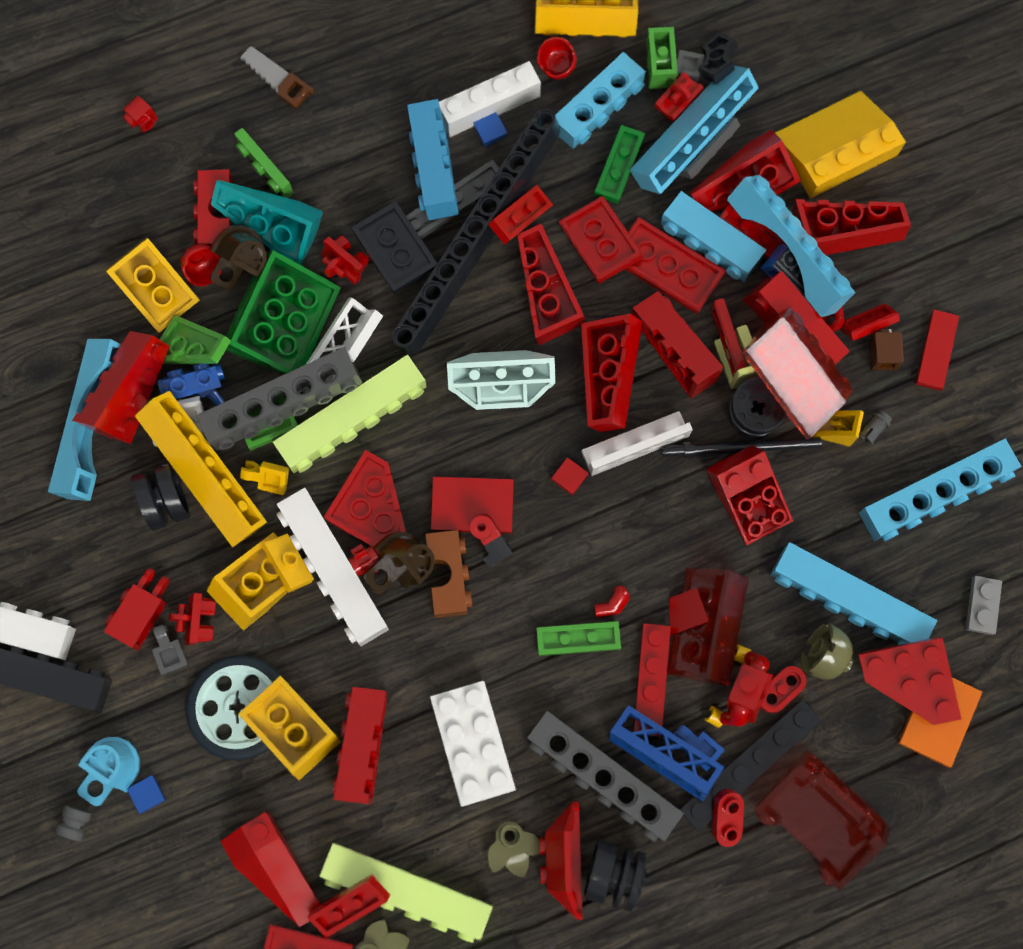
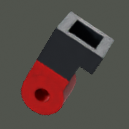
(487, 531)

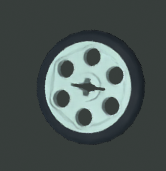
(205, 689)

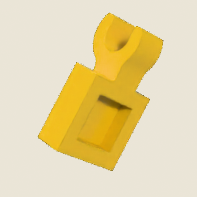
(268, 475)

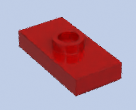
(869, 322)

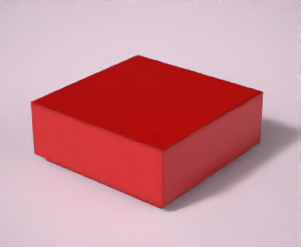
(569, 476)

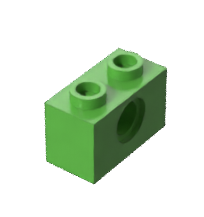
(661, 57)

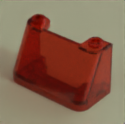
(825, 819)

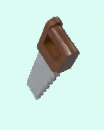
(277, 77)

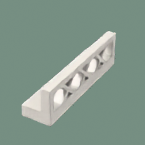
(354, 340)
(636, 443)

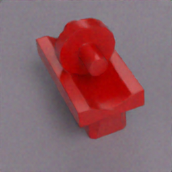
(678, 97)
(340, 262)
(197, 606)

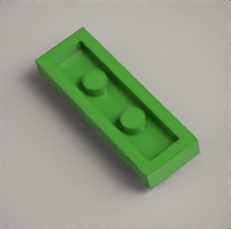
(262, 164)
(578, 638)

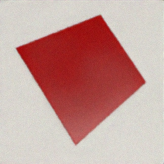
(686, 611)

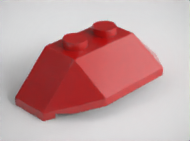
(563, 860)

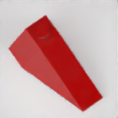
(761, 157)
(269, 864)

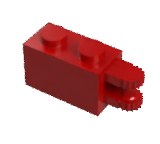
(137, 611)

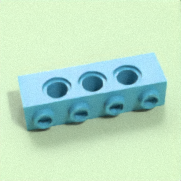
(621, 71)

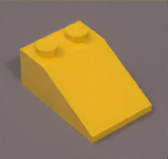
(152, 284)
(248, 586)
(289, 728)

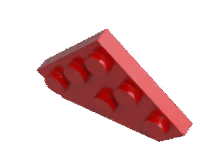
(367, 502)
(915, 677)

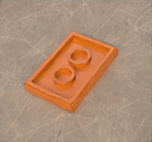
(941, 740)

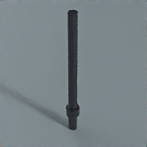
(690, 449)

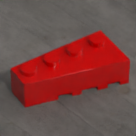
(677, 345)
(124, 388)

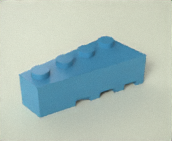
(432, 160)

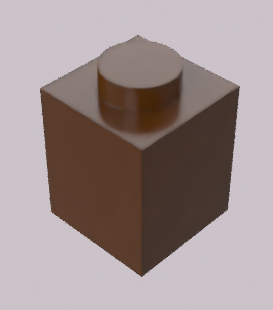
(886, 350)

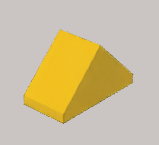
(842, 427)

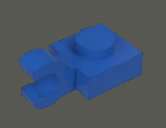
(701, 742)

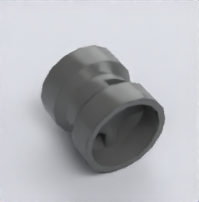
(73, 821)

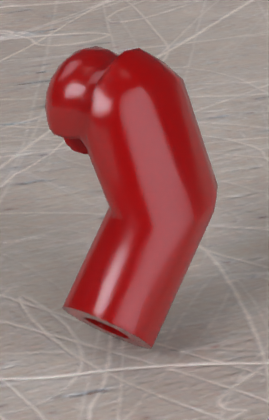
(615, 605)

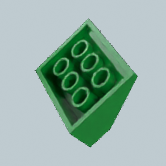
(281, 315)

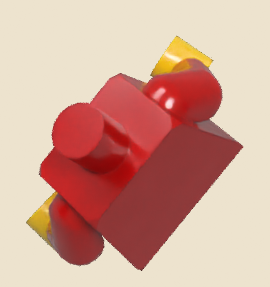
(747, 691)

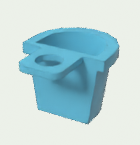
(113, 764)

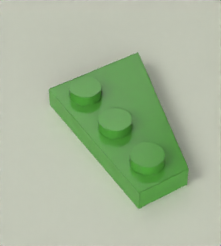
(192, 343)

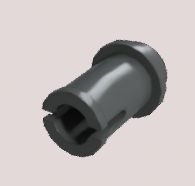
(877, 424)

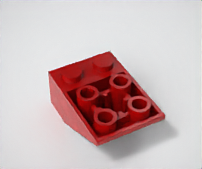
(750, 493)

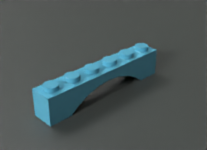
(822, 282)
(74, 468)

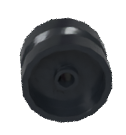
(160, 497)

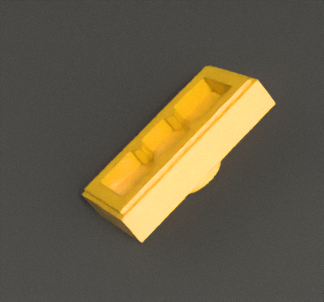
(287, 563)

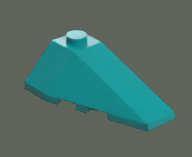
(280, 221)

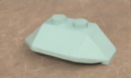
(501, 378)

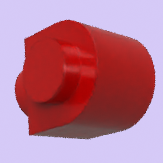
(139, 114)

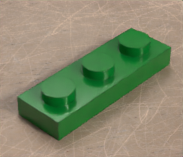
(619, 164)

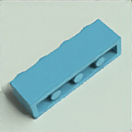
(712, 237)

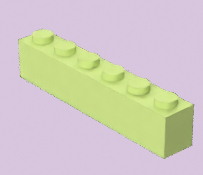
(350, 414)
(410, 893)

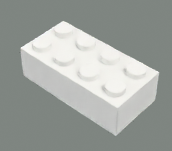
(472, 743)

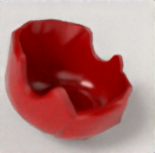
(556, 58)
(198, 264)

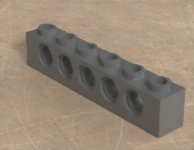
(216, 420)
(665, 813)

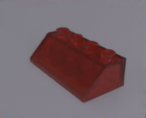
(709, 649)

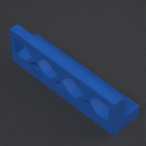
(659, 761)

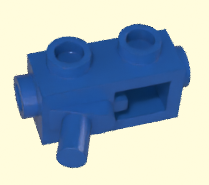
(199, 381)

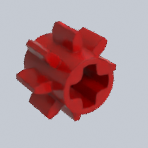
(362, 559)

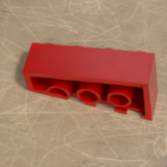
(852, 225)
(549, 292)
(779, 293)
(609, 369)
(361, 746)

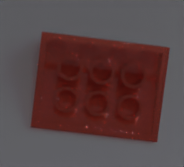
(797, 371)

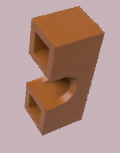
(451, 598)

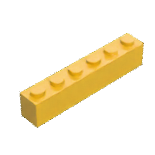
(200, 468)

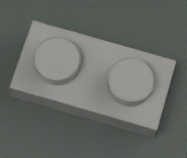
(983, 605)

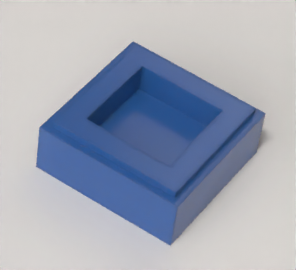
(490, 129)
(146, 794)

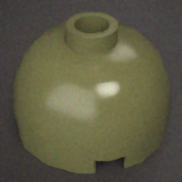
(829, 653)

